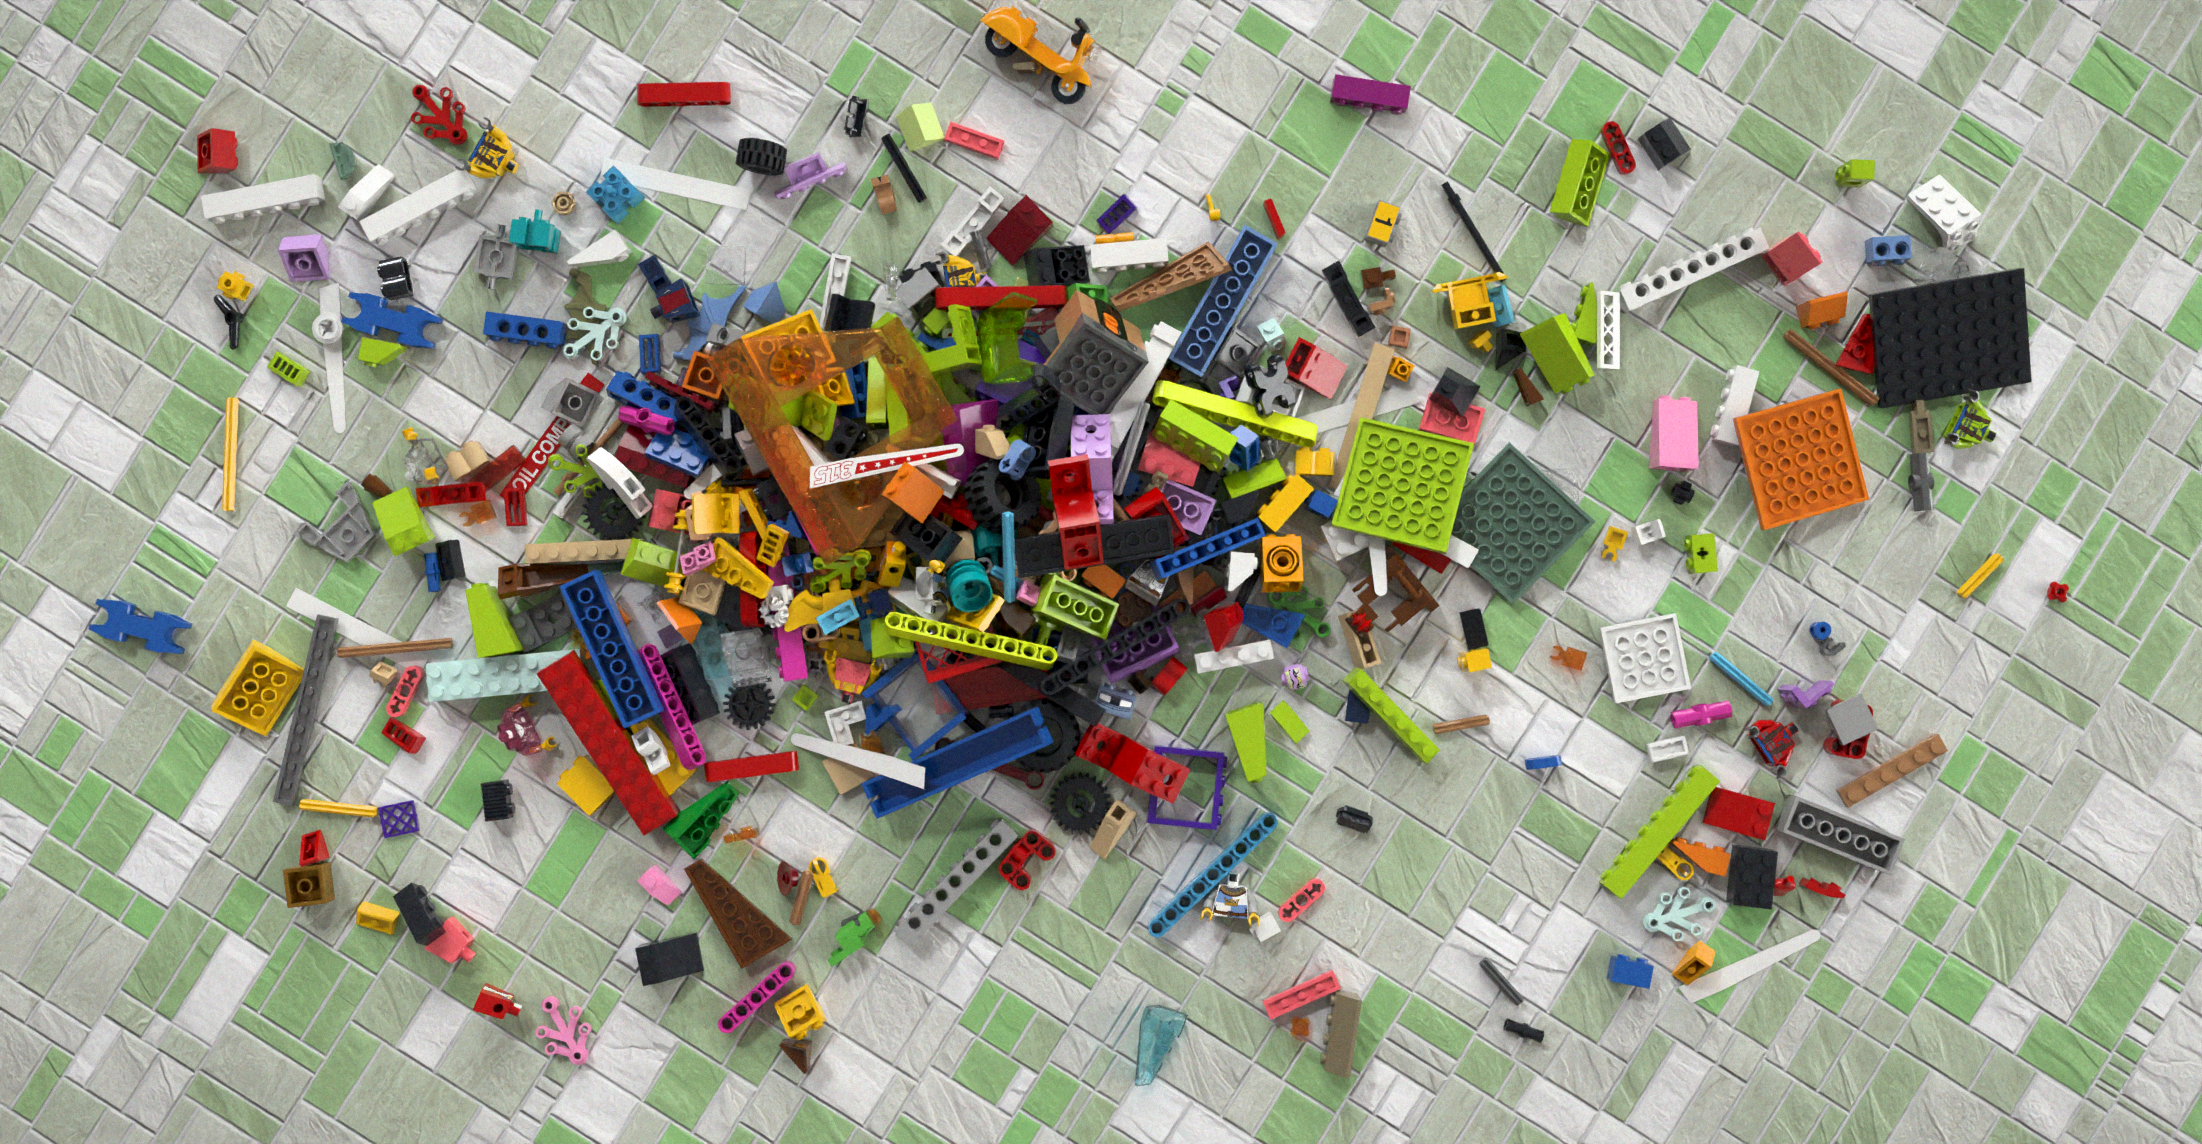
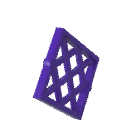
(406, 824)

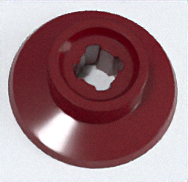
(786, 878)

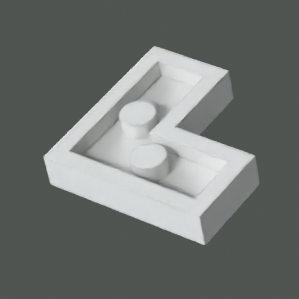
(840, 718)

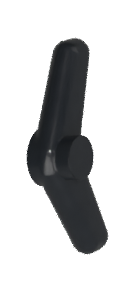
(232, 318)

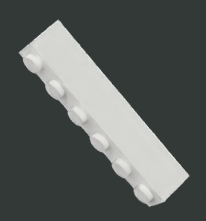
(263, 198)
(418, 207)

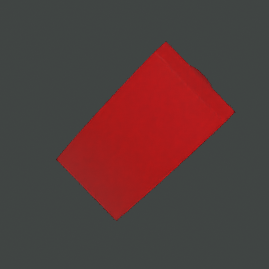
(1826, 889)

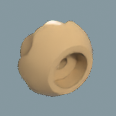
(559, 199)

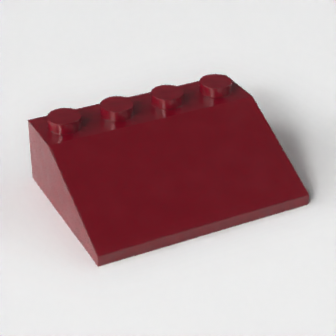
(632, 455)

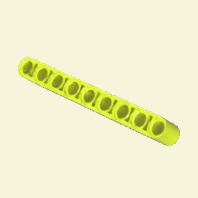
(1236, 414)
(960, 643)

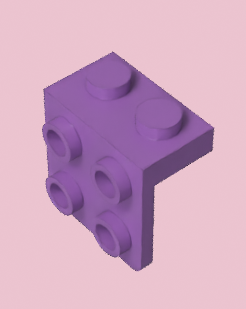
(1796, 698)

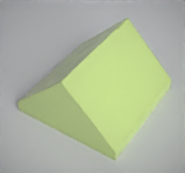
(920, 126)

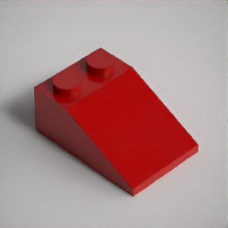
(1154, 504)
(1738, 813)

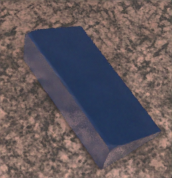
(1356, 710)

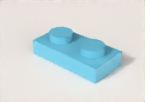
(1502, 306)
(837, 617)

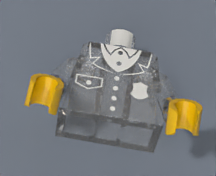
(423, 459)

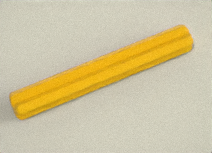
(338, 808)

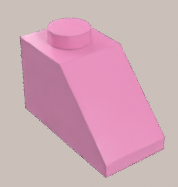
(659, 885)

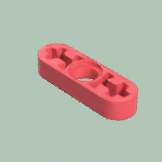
(407, 676)
(1287, 905)

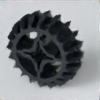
(749, 712)

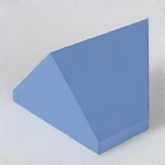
(766, 303)

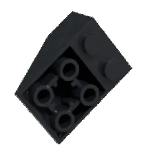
(1056, 266)

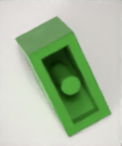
(1090, 290)

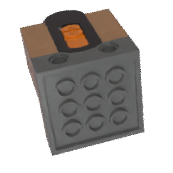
(1095, 354)

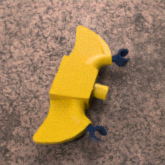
(807, 607)

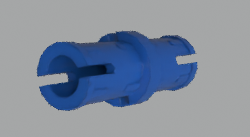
(432, 572)

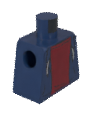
(675, 303)

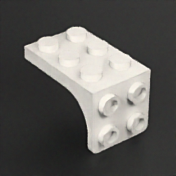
(1947, 211)

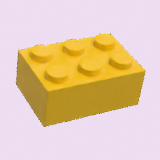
(1283, 502)

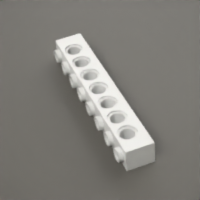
(1752, 238)

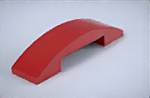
(451, 494)

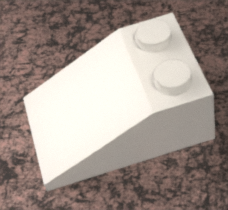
(1246, 393)

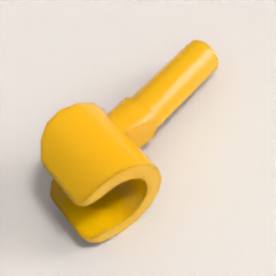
(1214, 214)

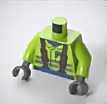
(1969, 424)

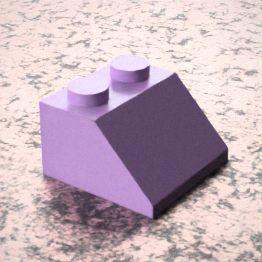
(305, 257)

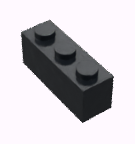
(419, 914)

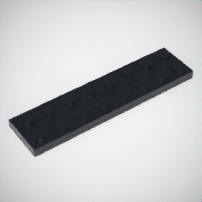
(1120, 543)

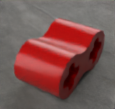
(1168, 675)

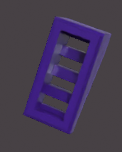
(1130, 204)

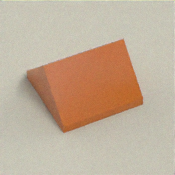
(681, 617)

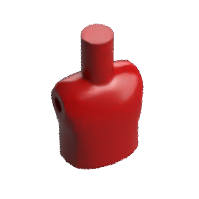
(1784, 885)

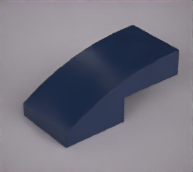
(655, 274)

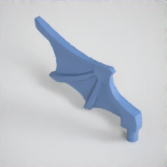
(711, 312)

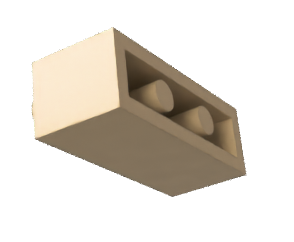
(1362, 649)

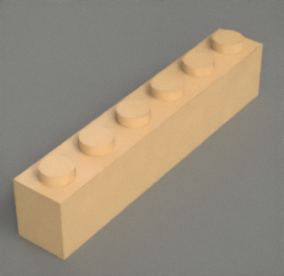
(577, 551)

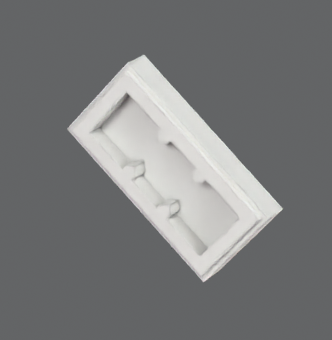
(1667, 749)

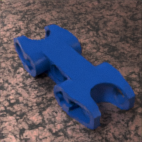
(376, 316)
(123, 622)

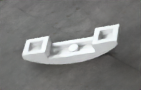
(974, 221)

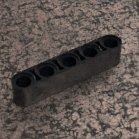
(706, 429)

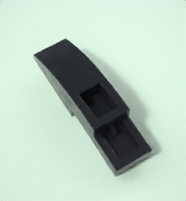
(1152, 417)

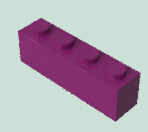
(1370, 94)

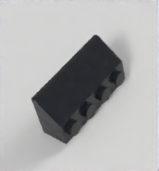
(1049, 436)
(690, 683)

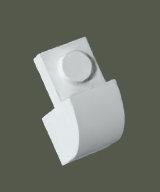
(653, 750)

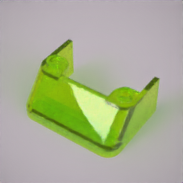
(999, 341)

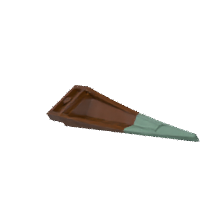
(532, 579)

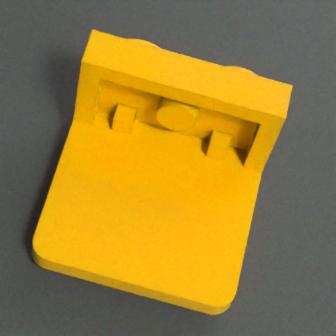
(715, 513)

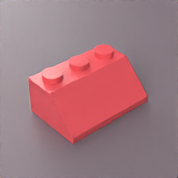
(1166, 459)

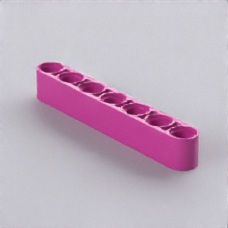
(677, 712)

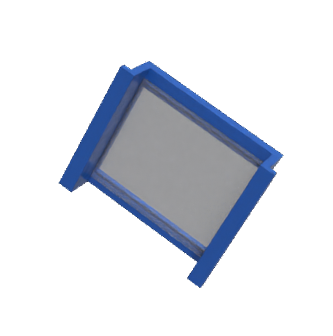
(927, 709)

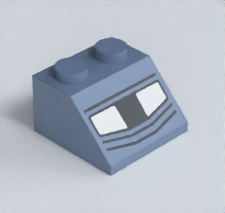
(1116, 702)

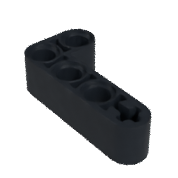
(1042, 394)

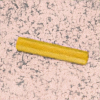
(1980, 575)

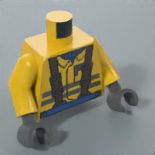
(491, 155)
(959, 271)

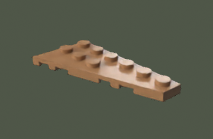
(1185, 271)

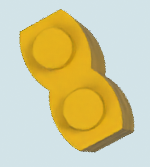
(1314, 462)

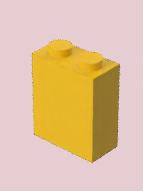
(585, 784)

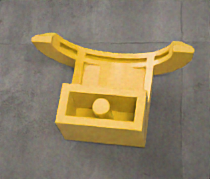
(1470, 300)

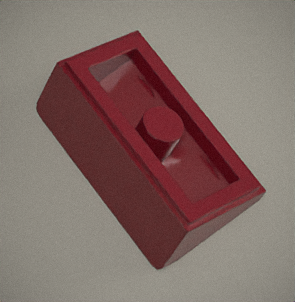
(1209, 599)

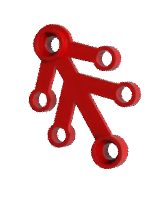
(441, 117)

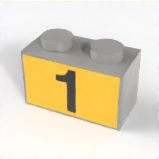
(1382, 223)

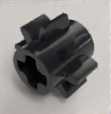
(1682, 492)

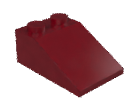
(1020, 230)

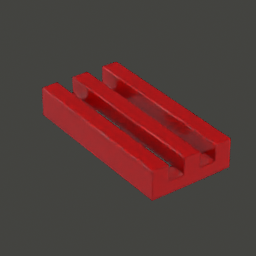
(1274, 218)
(515, 506)

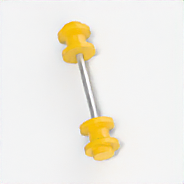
(675, 578)

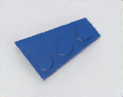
(1272, 622)

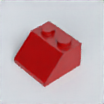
(216, 151)
(1224, 624)

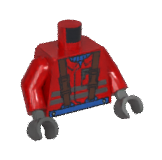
(1773, 743)

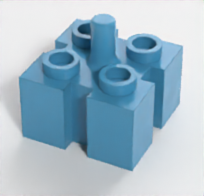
(615, 194)

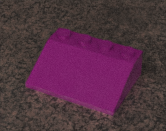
(962, 432)

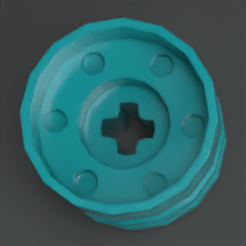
(969, 586)

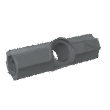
(1921, 482)

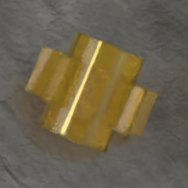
(576, 638)

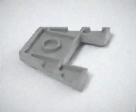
(347, 533)

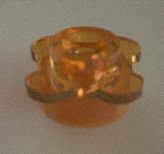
(1300, 1031)

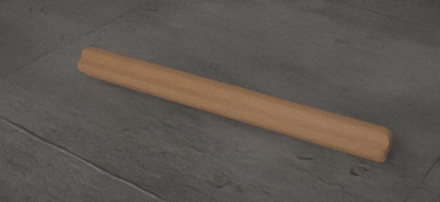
(1829, 366)
(399, 647)

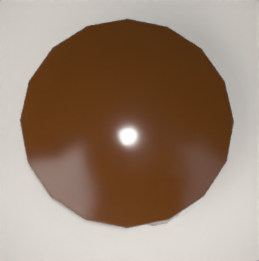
(1131, 609)

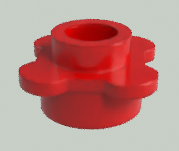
(2052, 592)

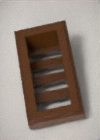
(1527, 389)

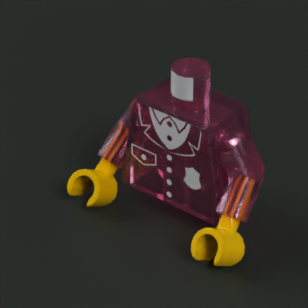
(518, 730)

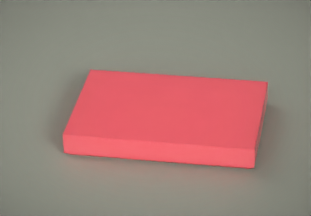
(1446, 423)

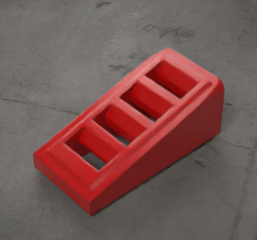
(412, 743)

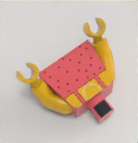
(851, 675)

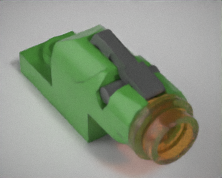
(851, 933)

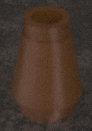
(376, 486)

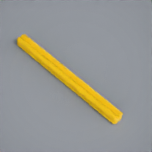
(230, 450)

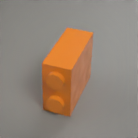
(913, 492)

